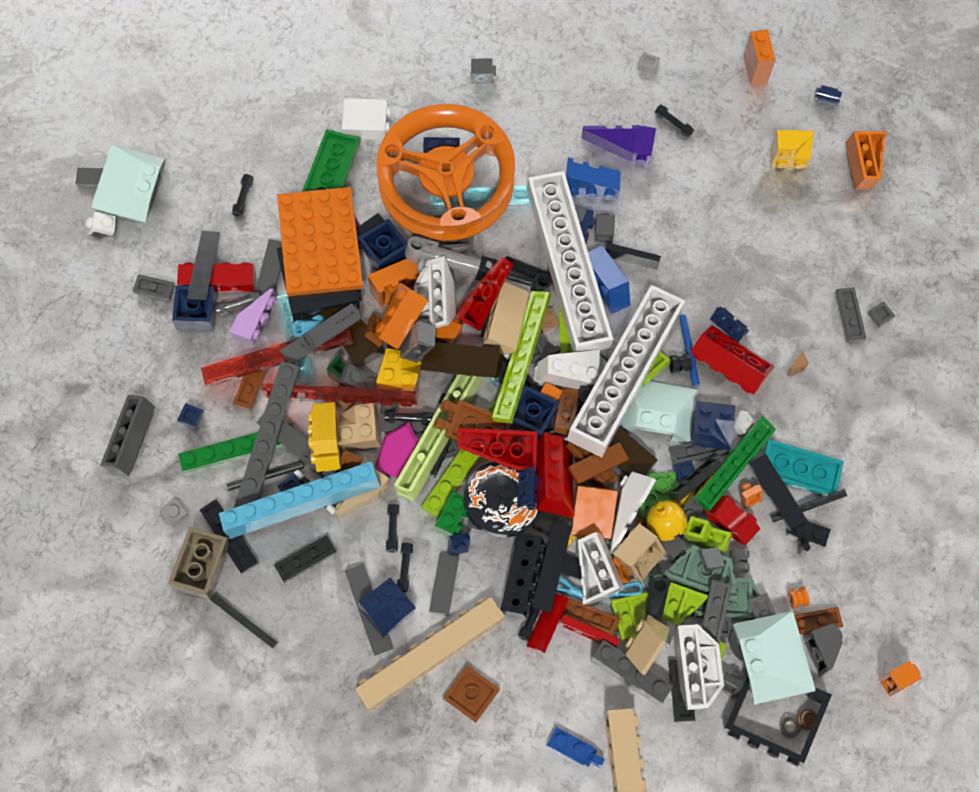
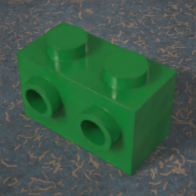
(451, 517)

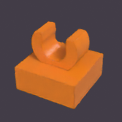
(750, 495)

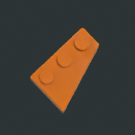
(865, 157)
(400, 316)

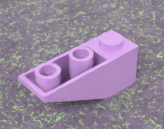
(250, 320)

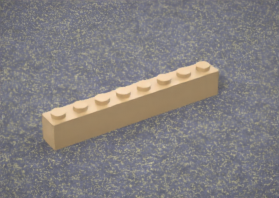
(429, 654)

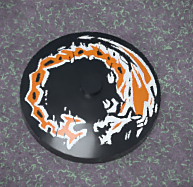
(492, 502)

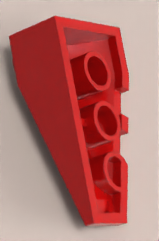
(480, 300)
(503, 447)

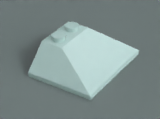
(127, 183)
(663, 410)
(774, 657)

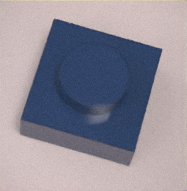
(190, 416)
(683, 470)
(289, 483)
(458, 544)

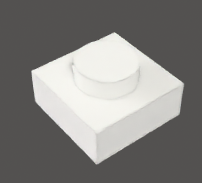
(743, 423)

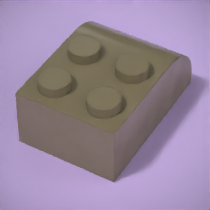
(199, 563)

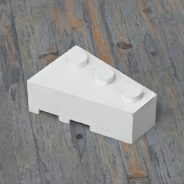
(570, 369)
(597, 569)

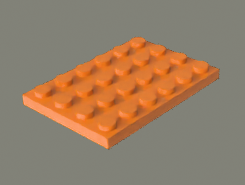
(319, 241)

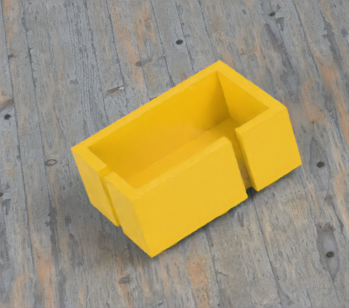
(323, 437)

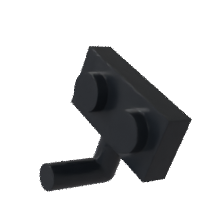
(809, 534)

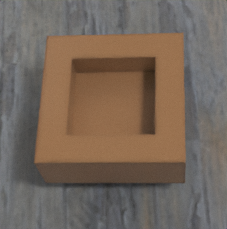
(550, 321)

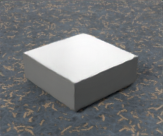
(648, 63)

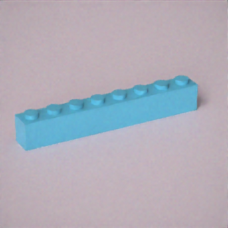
(299, 500)

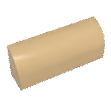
(506, 319)

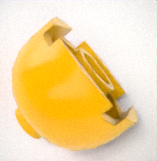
(666, 520)

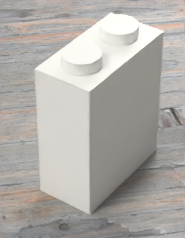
(366, 118)

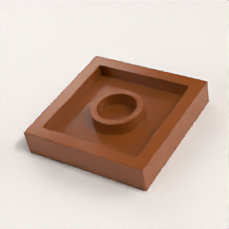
(471, 694)

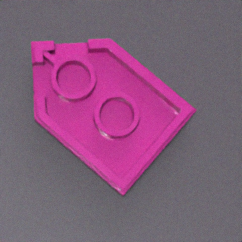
(396, 451)

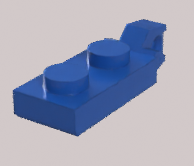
(574, 748)

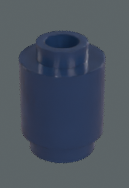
(827, 95)

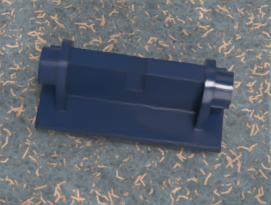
(725, 321)
(526, 486)

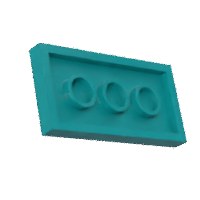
(805, 468)

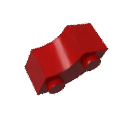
(731, 518)

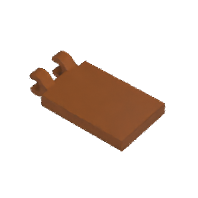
(466, 416)

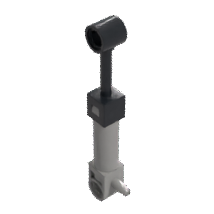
(421, 250)

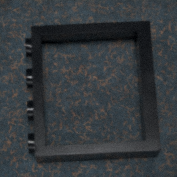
(773, 749)

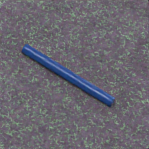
(688, 347)

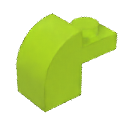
(703, 535)

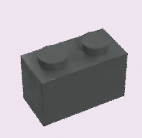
(418, 341)

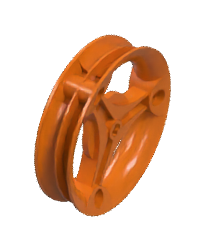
(445, 171)

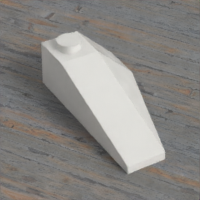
(632, 495)

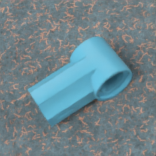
(303, 326)

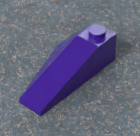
(629, 143)

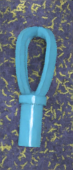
(629, 584)
(572, 589)

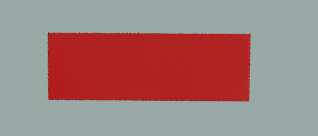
(547, 624)
(587, 631)

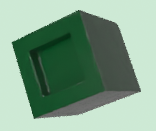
(336, 369)

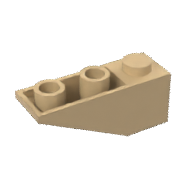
(357, 502)

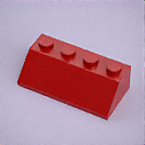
(732, 359)
(554, 481)

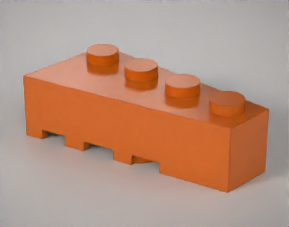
(386, 281)

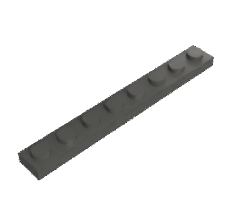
(268, 434)

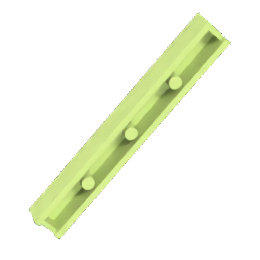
(433, 441)

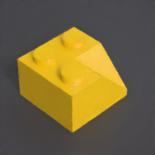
(791, 149)
(398, 372)

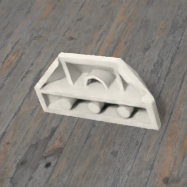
(438, 287)
(698, 666)

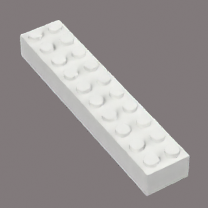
(569, 262)
(625, 371)

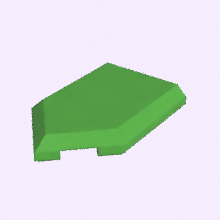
(664, 484)

